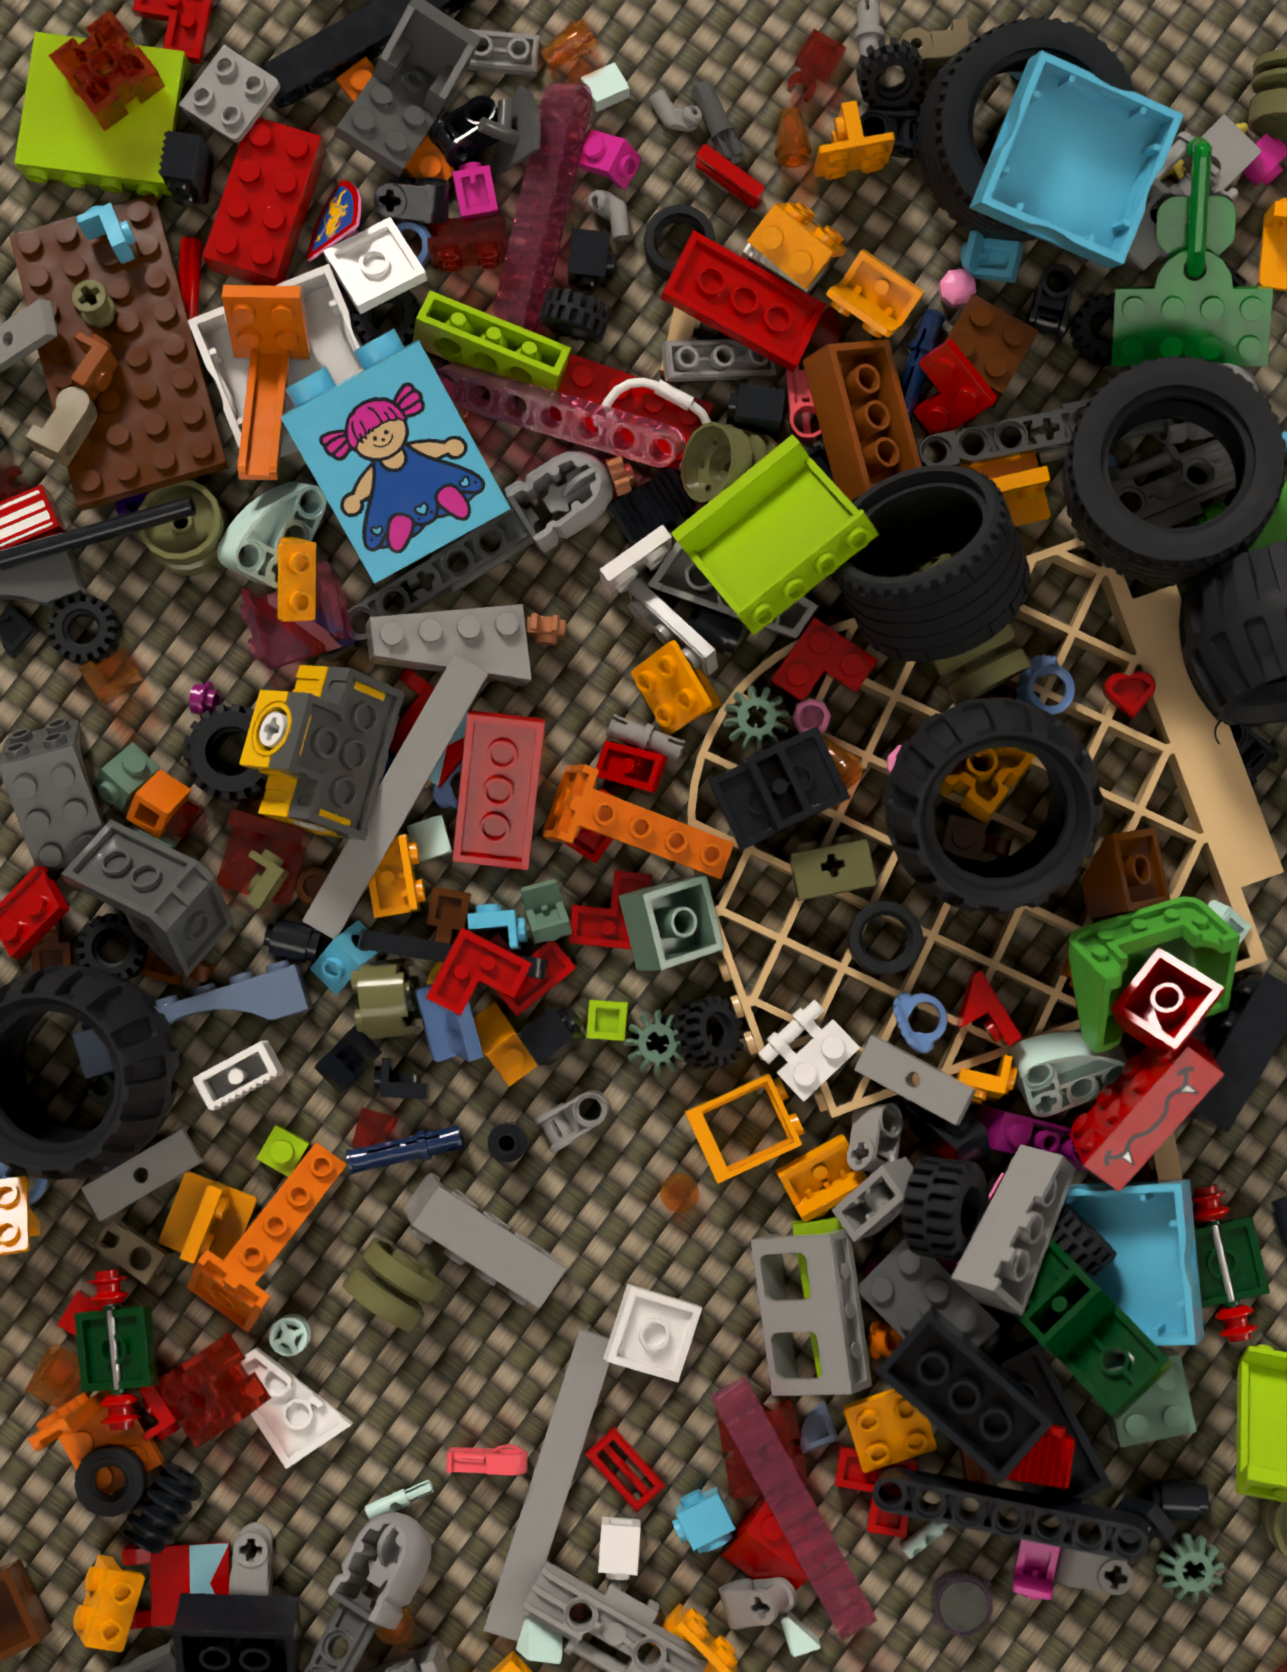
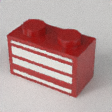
(29, 517)

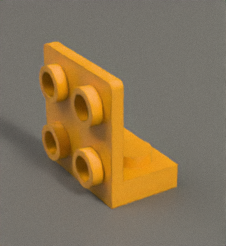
(691, 1627)

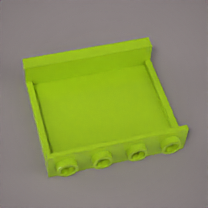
(68, 145)
(774, 534)
(1262, 1423)

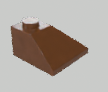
(1125, 874)

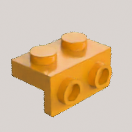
(296, 579)
(394, 883)
(990, 1086)
(820, 1178)
(108, 1605)

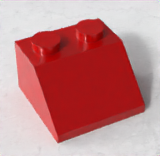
(1165, 1002)
(763, 1549)

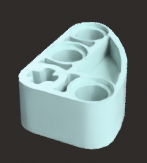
(262, 526)
(1063, 1071)

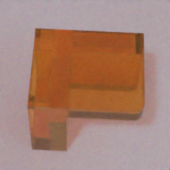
(112, 676)
(55, 1376)

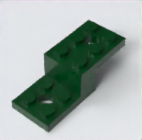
(1086, 1328)

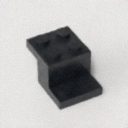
(779, 788)

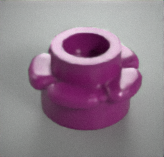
(204, 698)

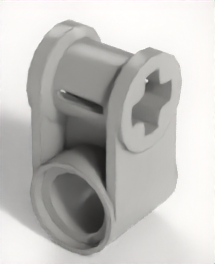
(570, 1120)
(874, 1136)
(252, 1569)
(1089, 1570)
(756, 1601)

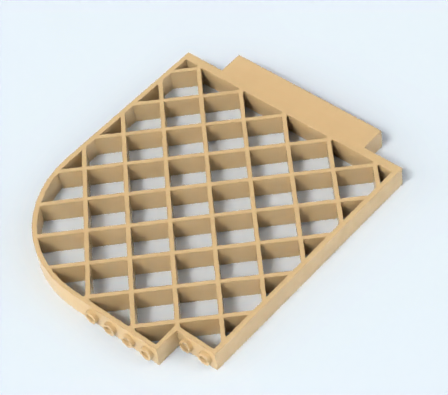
(1207, 774)

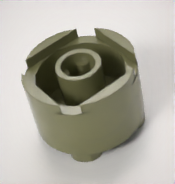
(386, 998)

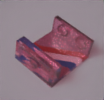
(284, 643)

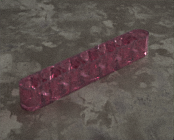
(543, 205)
(573, 411)
(793, 1508)

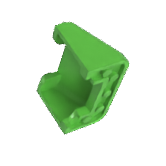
(1113, 951)

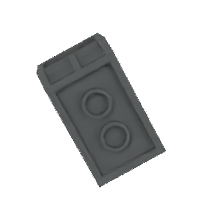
(409, 86)
(162, 892)

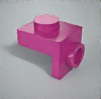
(610, 158)
(1035, 1570)

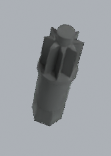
(721, 130)

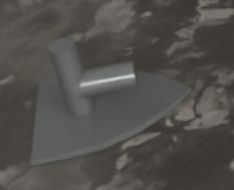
(516, 128)

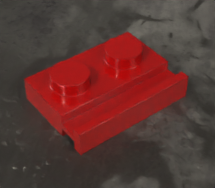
(30, 912)

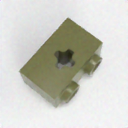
(855, 873)

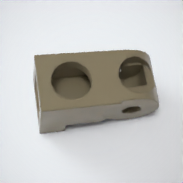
(938, 46)
(65, 427)
(133, 1250)

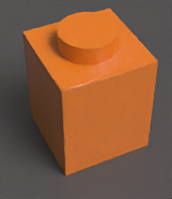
(157, 803)

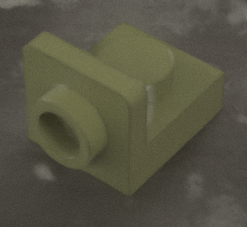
(266, 885)

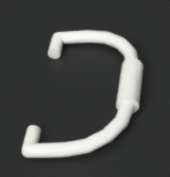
(661, 389)

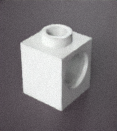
(619, 1547)

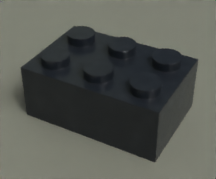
(237, 1633)

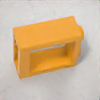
(790, 1125)

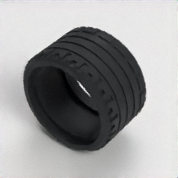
(955, 602)

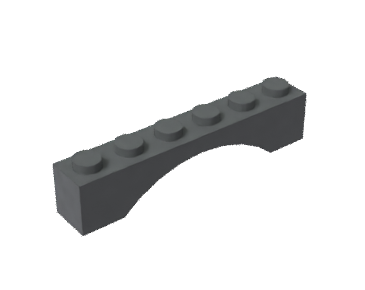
(43, 581)

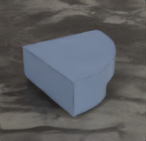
(817, 1429)

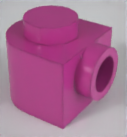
(1266, 164)

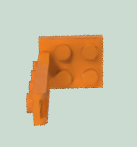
(270, 330)
(581, 805)
(231, 1282)
(80, 1431)

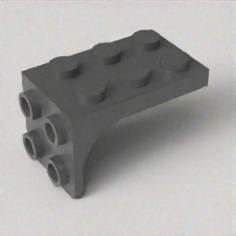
(50, 792)
(910, 1284)

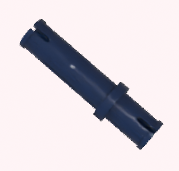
(925, 341)
(419, 1146)

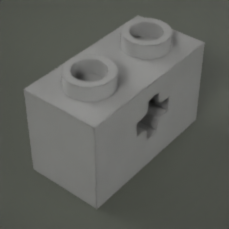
(875, 1200)

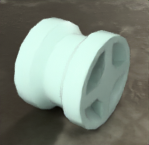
(283, 1338)

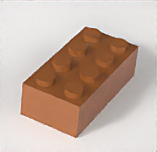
(861, 414)

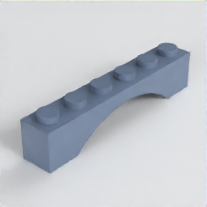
(269, 995)

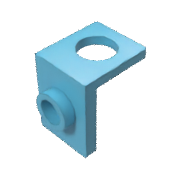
(340, 959)

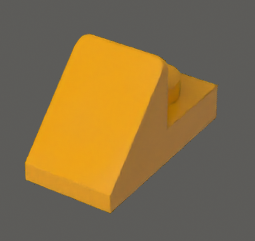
(502, 1045)

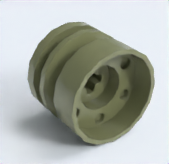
(1269, 104)
(718, 457)

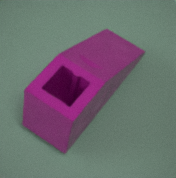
(1009, 1130)

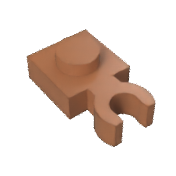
(621, 475)
(546, 629)

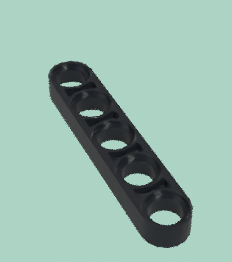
(428, 949)

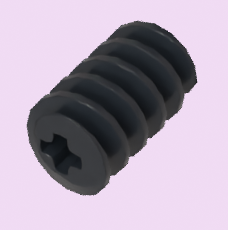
(164, 1509)

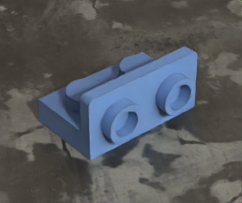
(447, 1032)

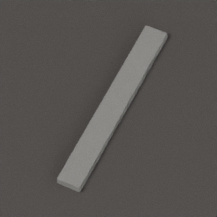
(397, 795)
(549, 1483)

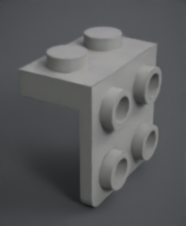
(229, 95)

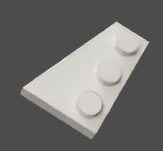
(295, 1416)

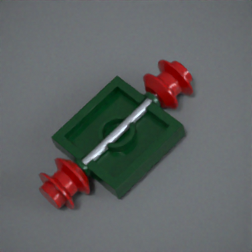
(1227, 1262)
(115, 1349)

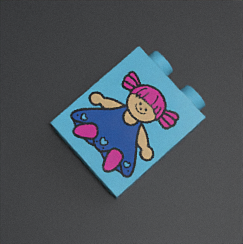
(392, 455)

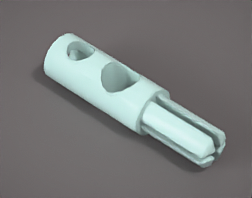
(398, 1499)
(922, 1538)

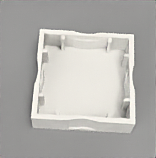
(330, 336)

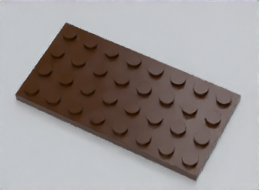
(157, 411)

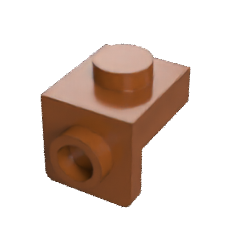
(96, 369)

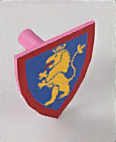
(337, 219)

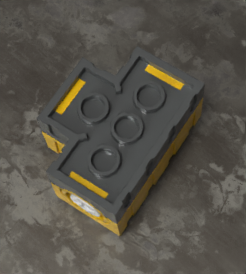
(323, 749)

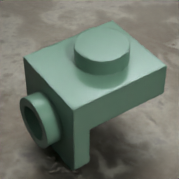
(125, 776)
(545, 911)

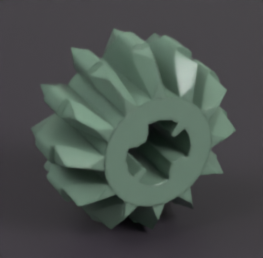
(742, 717)
(654, 1055)
(1203, 1560)

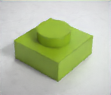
(607, 1020)
(283, 1150)

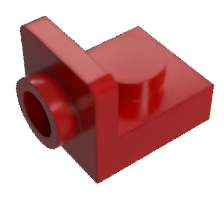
(158, 1408)

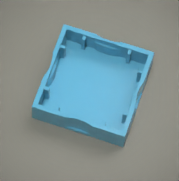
(1076, 160)
(1156, 1256)

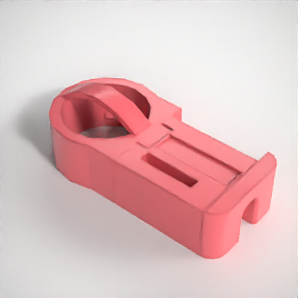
(800, 402)
(488, 1460)

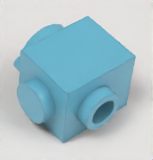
(703, 1520)

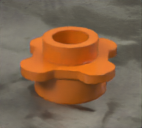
(882, 1339)

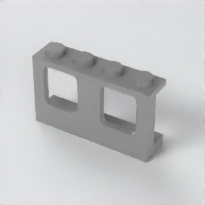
(830, 1313)

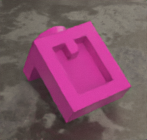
(475, 190)

